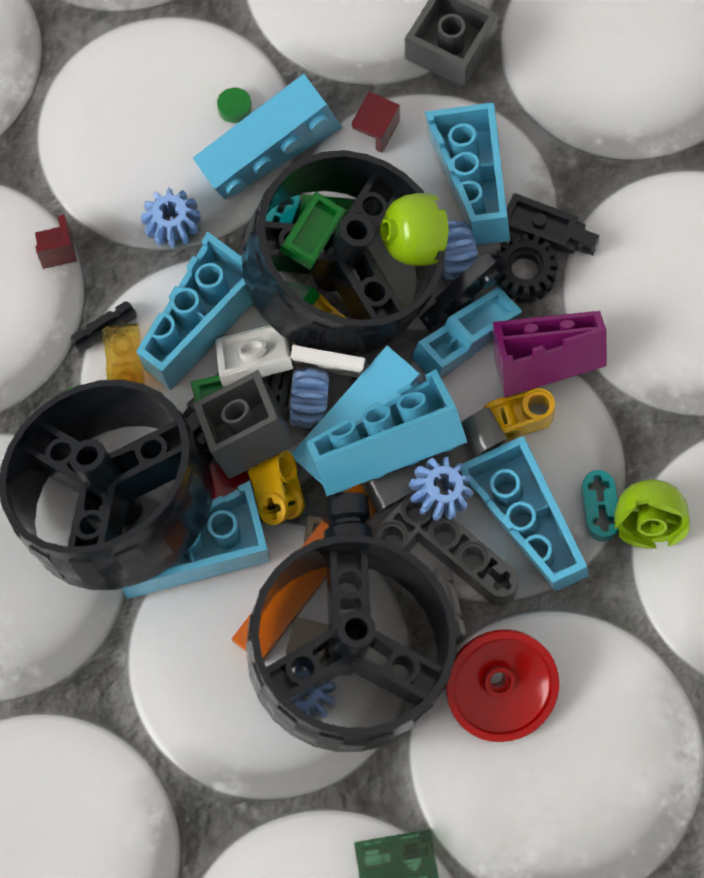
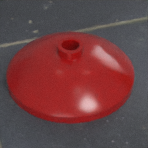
(514, 704)

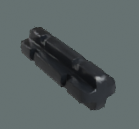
(83, 338)

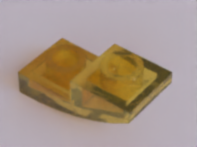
(121, 354)

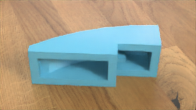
(464, 333)

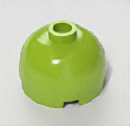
(415, 229)
(651, 514)

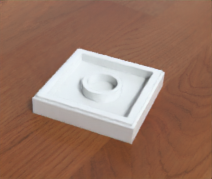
(252, 351)
(329, 361)

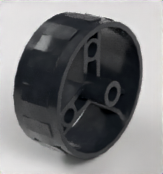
(375, 322)
(60, 445)
(349, 640)

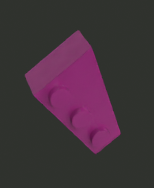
(548, 349)

